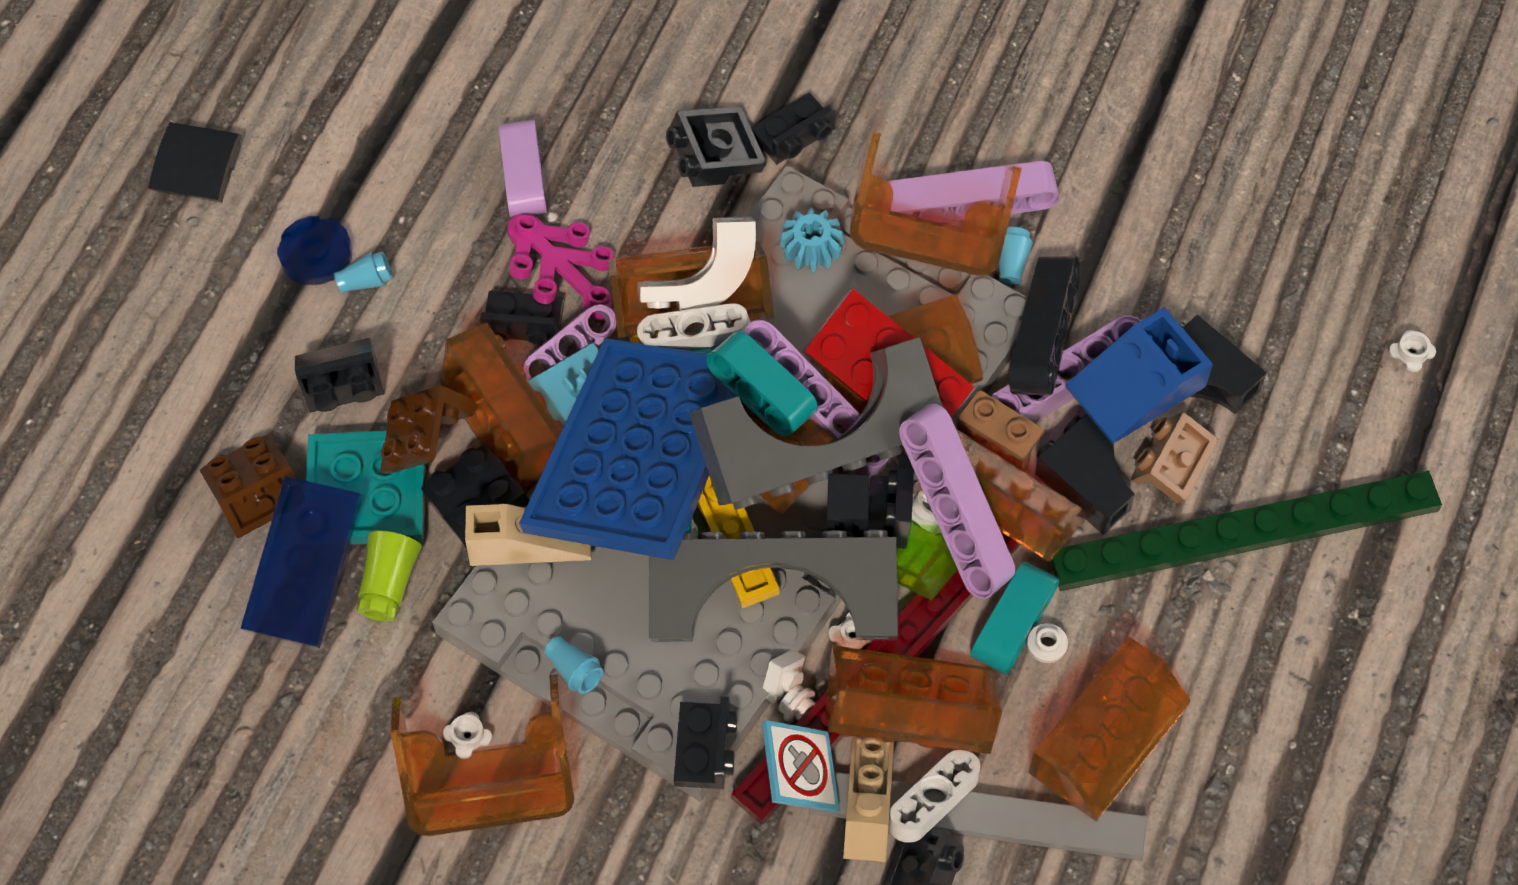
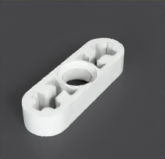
(682, 319)
(932, 812)

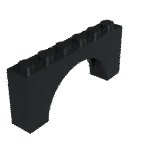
(1083, 459)

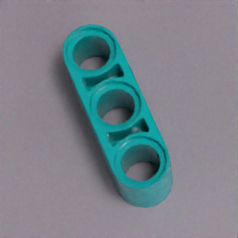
(762, 383)
(1014, 618)

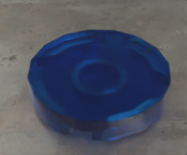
(314, 250)

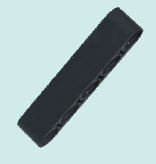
(1044, 326)

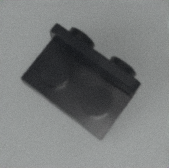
(794, 128)
(522, 317)
(892, 502)
(703, 744)
(926, 861)

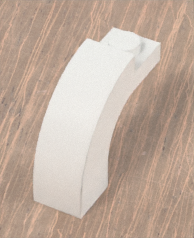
(719, 278)

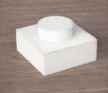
(783, 674)

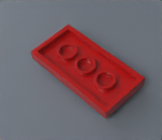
(859, 329)

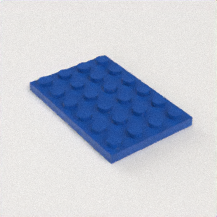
(628, 453)

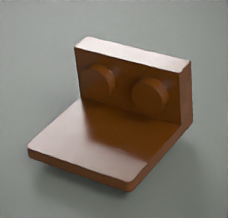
(416, 424)
(248, 483)

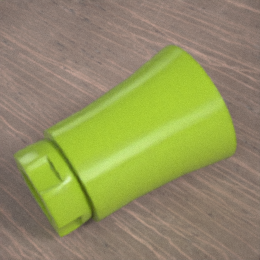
(386, 574)

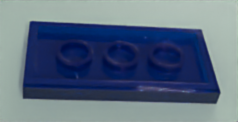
(301, 562)

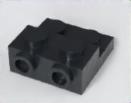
(714, 145)
(473, 480)

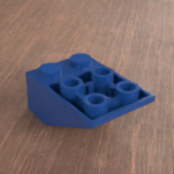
(1141, 376)

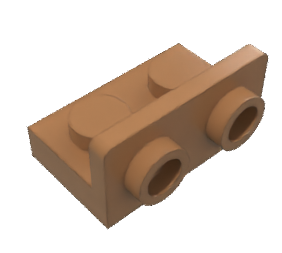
(1000, 429)
(1175, 456)

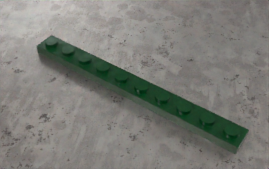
(1245, 530)

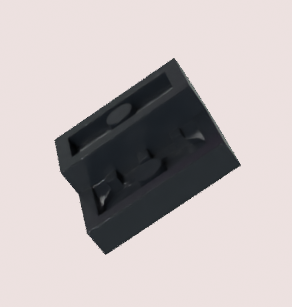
(194, 162)

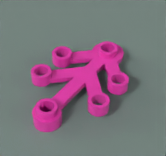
(529, 232)

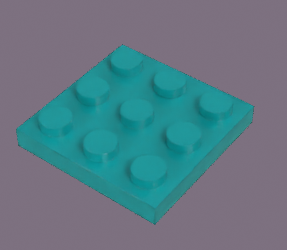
(354, 464)

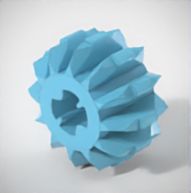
(812, 240)

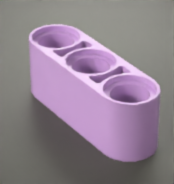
(522, 168)
(576, 329)

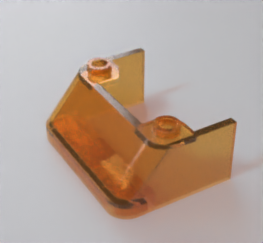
(968, 249)
(680, 264)
(490, 786)

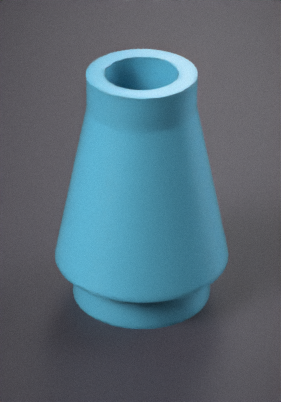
(1014, 255)
(365, 273)
(577, 668)

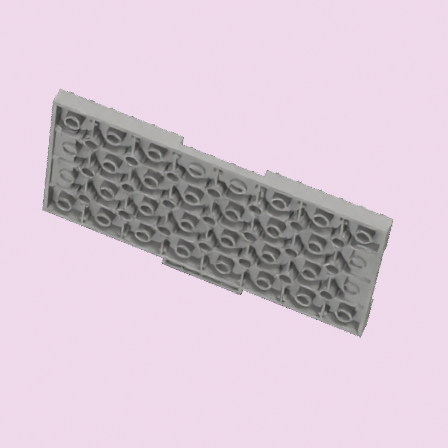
(602, 604)

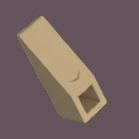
(496, 539)
(868, 799)

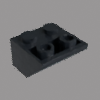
(339, 375)

